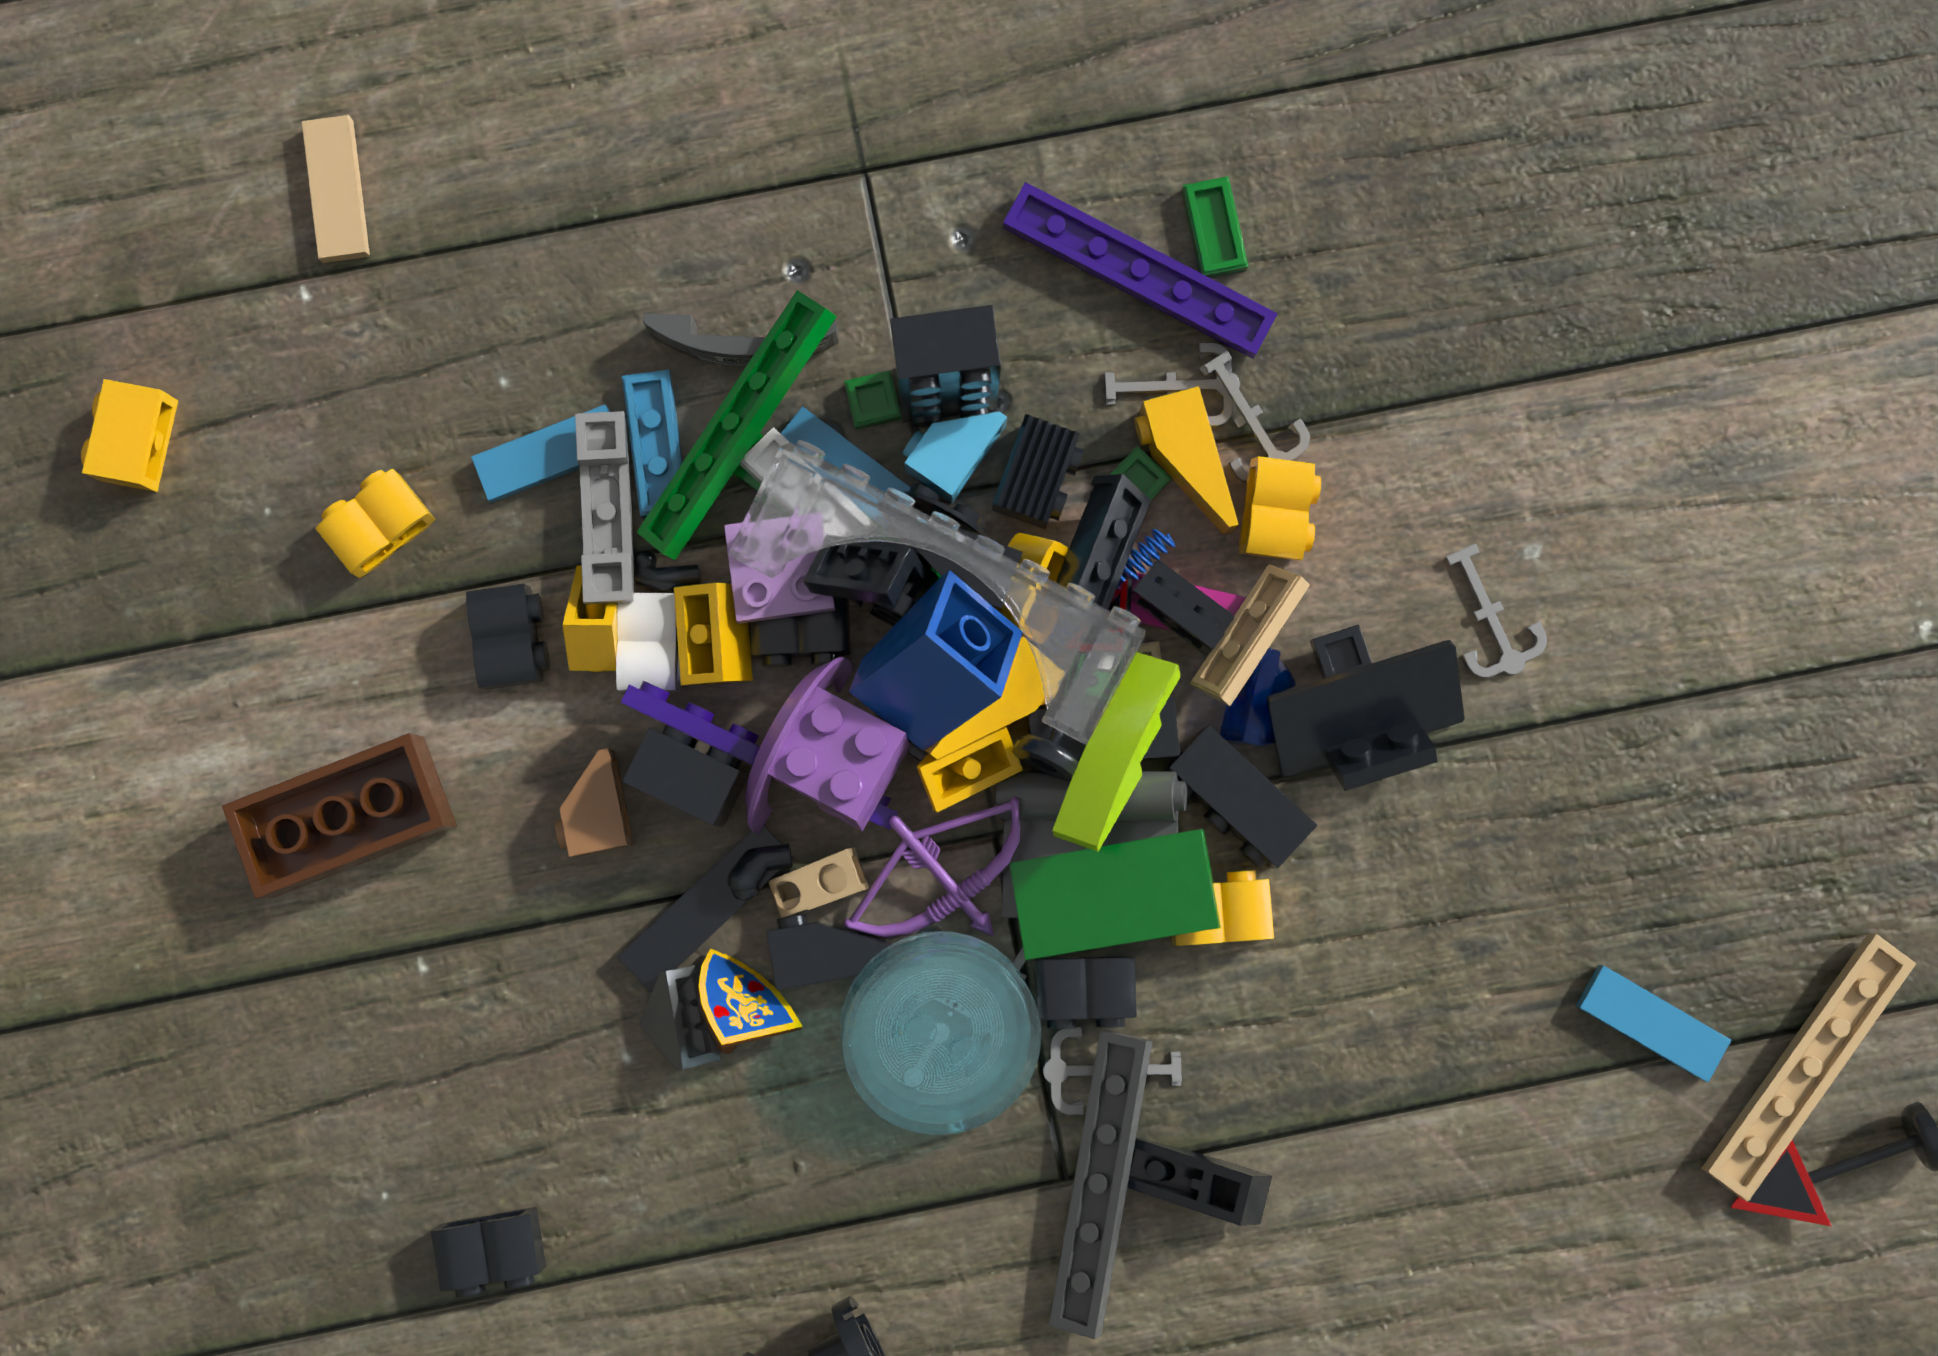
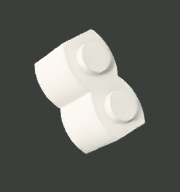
(648, 642)

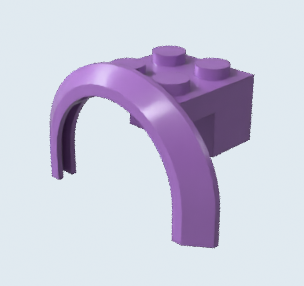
(826, 752)

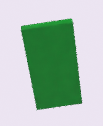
(1115, 895)

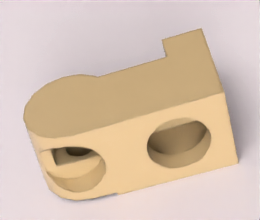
(819, 883)

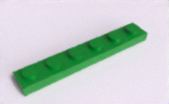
(736, 424)

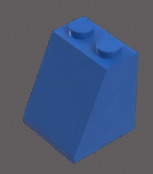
(938, 663)

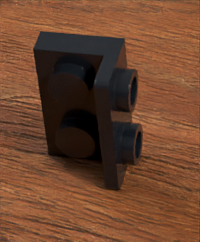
(864, 571)
(1182, 607)

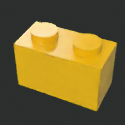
(129, 435)
(710, 640)

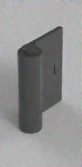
(1147, 814)

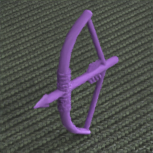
(925, 855)

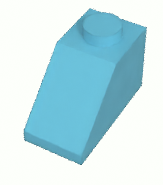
(952, 451)

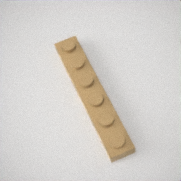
(1808, 1066)

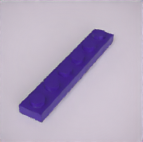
(1139, 270)
(697, 723)

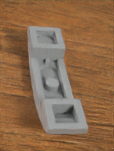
(605, 508)

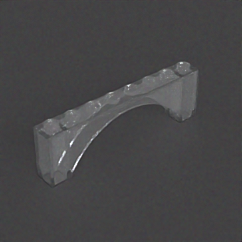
(1075, 642)

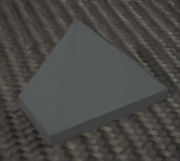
(676, 1022)

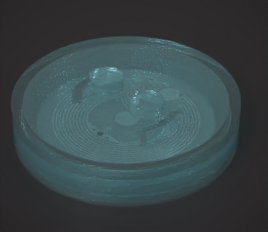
(940, 1033)

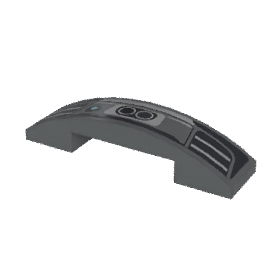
(681, 335)

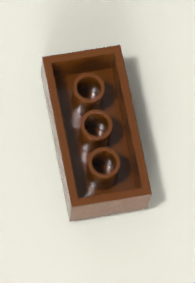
(339, 816)

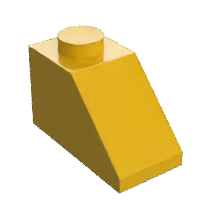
(589, 631)
(968, 769)

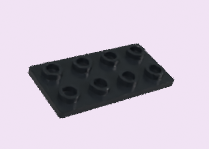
(1370, 717)

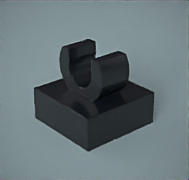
(1340, 651)

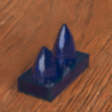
(1248, 717)

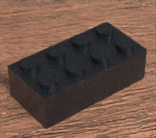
(946, 364)

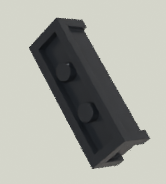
(1104, 537)

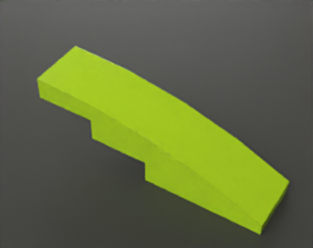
(1114, 753)

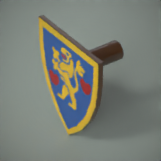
(740, 1003)

